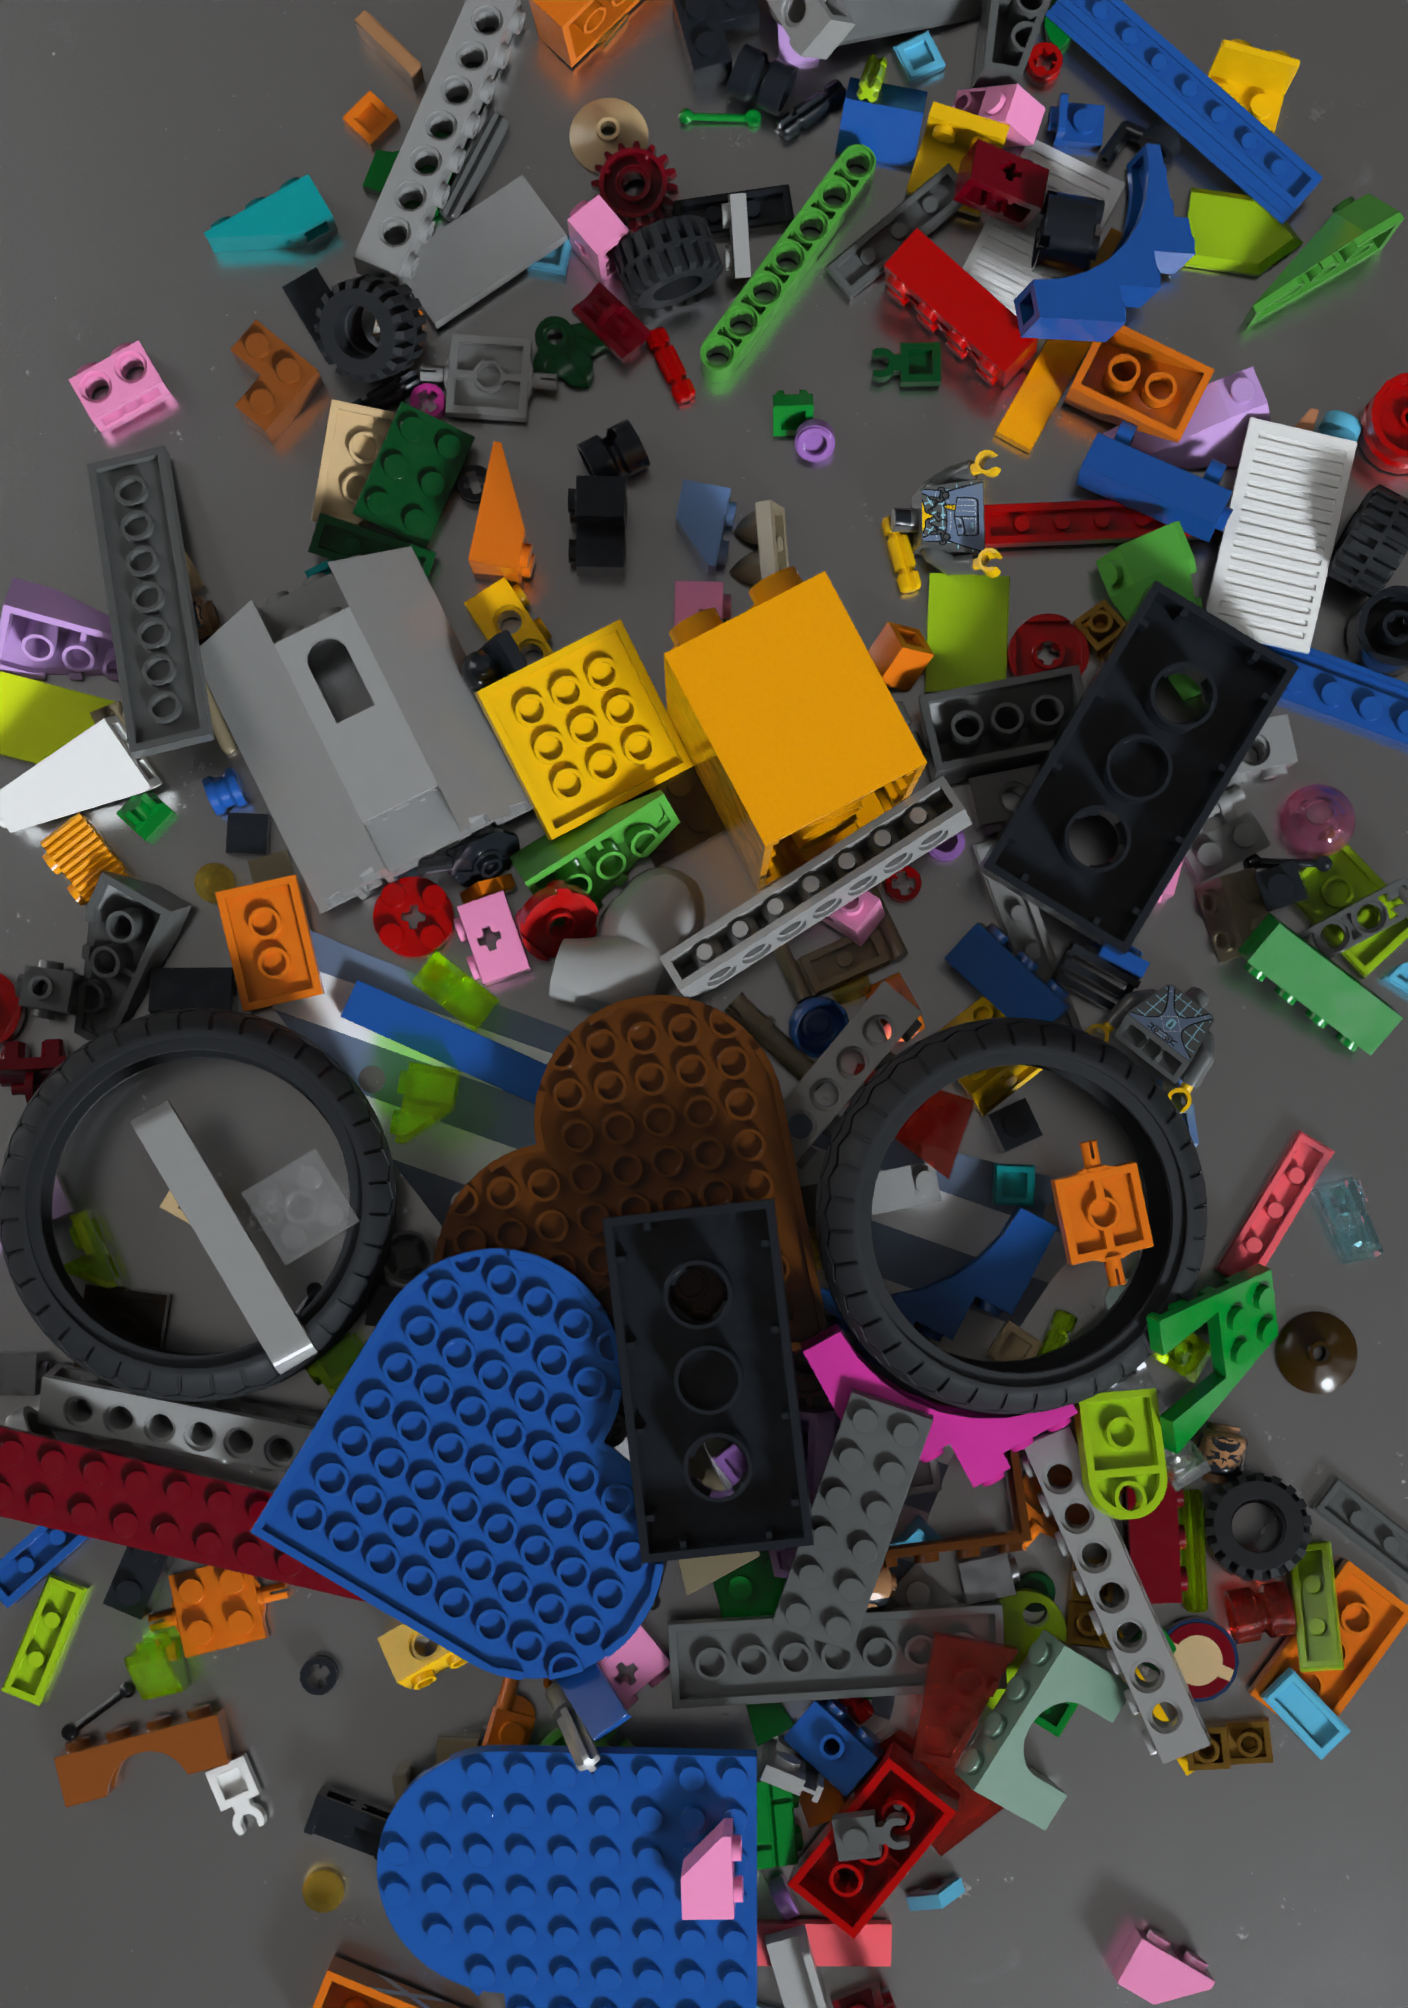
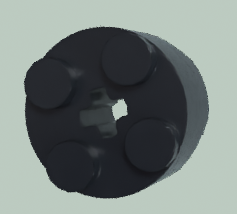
(1066, 234)
(1371, 641)

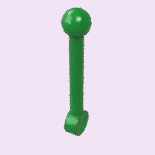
(751, 118)

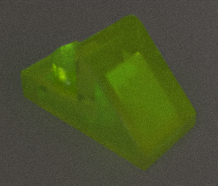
(455, 991)
(98, 1263)
(1187, 1357)

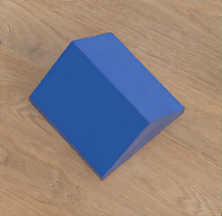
(885, 126)

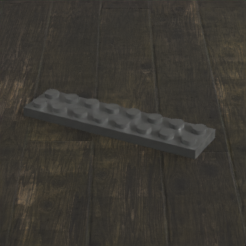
(150, 603)
(761, 1663)

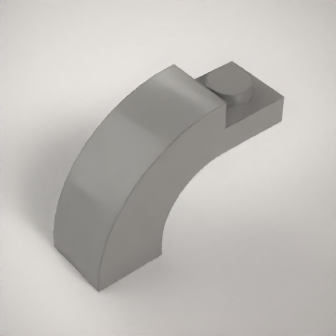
(893, 1190)

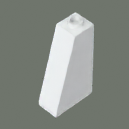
(76, 778)

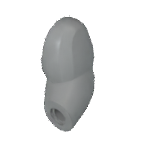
(633, 931)

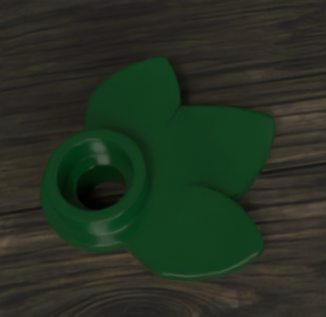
(570, 357)

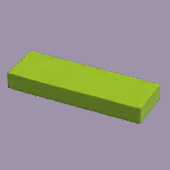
(1317, 1610)
(45, 1638)

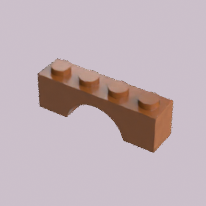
(196, 1742)

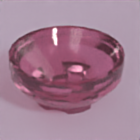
(1317, 838)

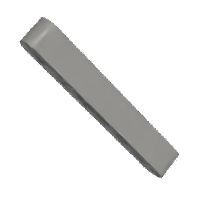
(224, 1236)

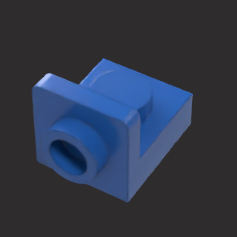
(1076, 124)
(1129, 962)

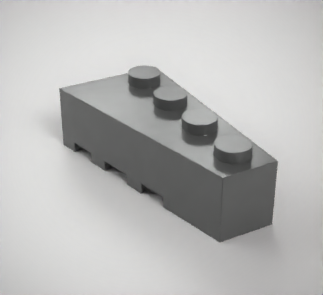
(1006, 40)

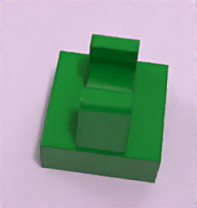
(791, 411)
(145, 814)

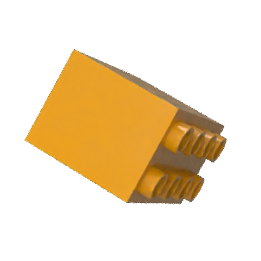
(788, 722)

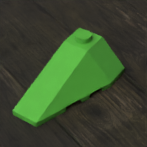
(1347, 238)
(1135, 565)
(600, 850)

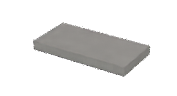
(483, 250)

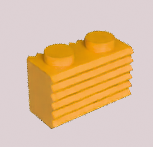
(81, 855)

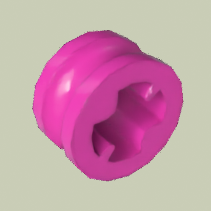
(429, 389)

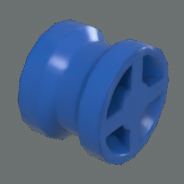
(224, 791)

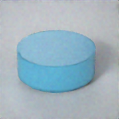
(1340, 425)

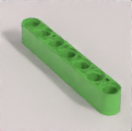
(792, 245)

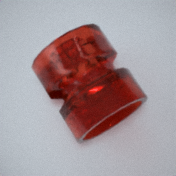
(1260, 1612)

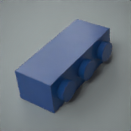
(1007, 977)

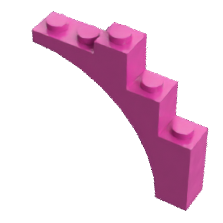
(974, 1436)

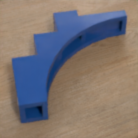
(1095, 301)
(994, 1276)

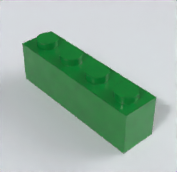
(1318, 984)

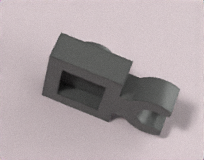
(862, 1836)

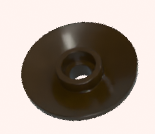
(1296, 1347)

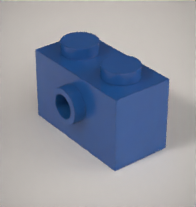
(834, 1744)

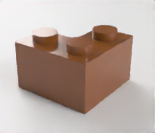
(282, 382)

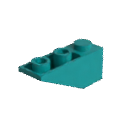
(283, 220)

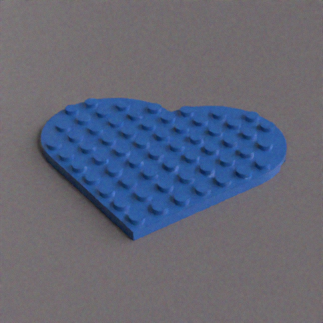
(475, 1473)
(570, 1879)

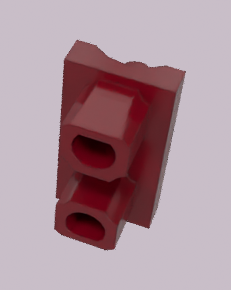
(611, 322)
(26, 1073)

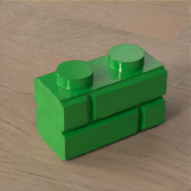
(776, 1829)

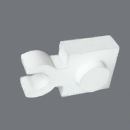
(235, 1787)

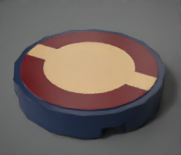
(1204, 1656)

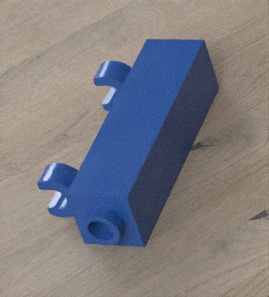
(1156, 486)

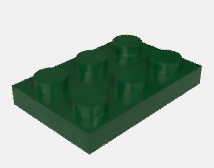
(413, 474)

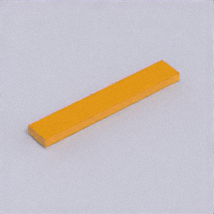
(1047, 378)

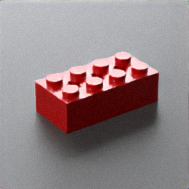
(958, 308)
(856, 1896)

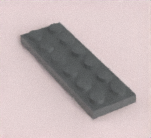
(853, 1519)

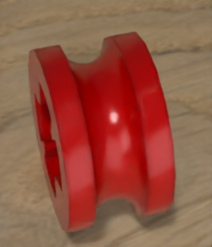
(1048, 52)
(895, 893)

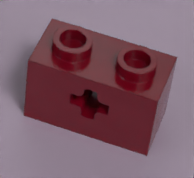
(1001, 184)

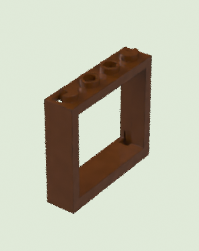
(970, 1545)

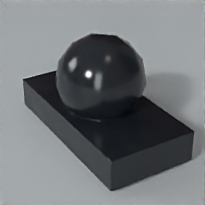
(492, 661)

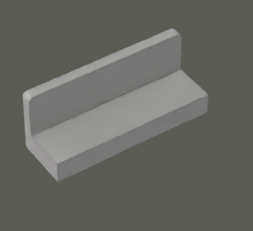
(795, 1968)

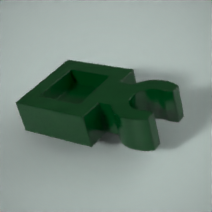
(916, 364)

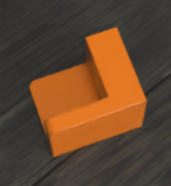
(900, 655)

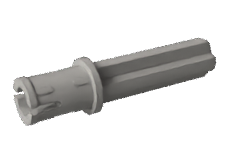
(573, 1730)

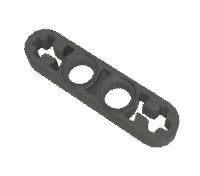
(1347, 919)

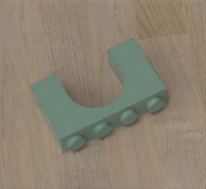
(1048, 1676)

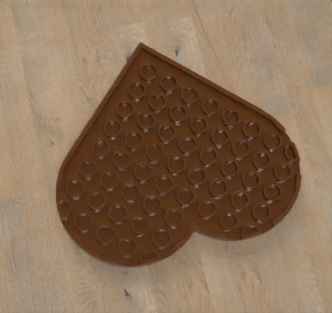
(646, 1115)

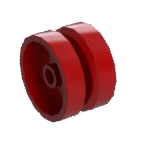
(1386, 426)

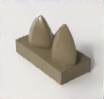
(767, 530)

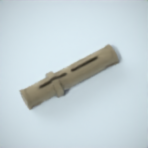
(770, 1036)

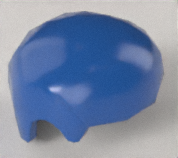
(816, 1024)

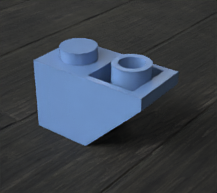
(702, 521)

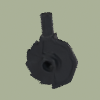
(477, 859)

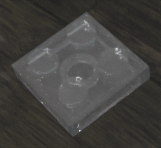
(300, 1207)

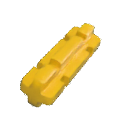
(902, 558)

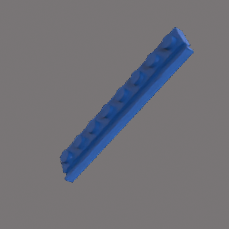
(1189, 102)
(1348, 694)

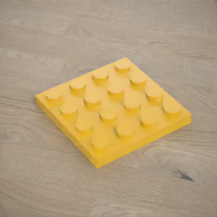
(584, 729)

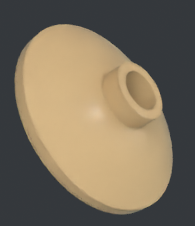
(586, 136)

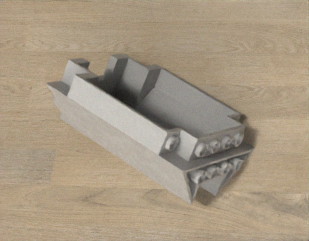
(389, 781)

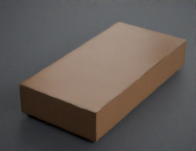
(389, 49)

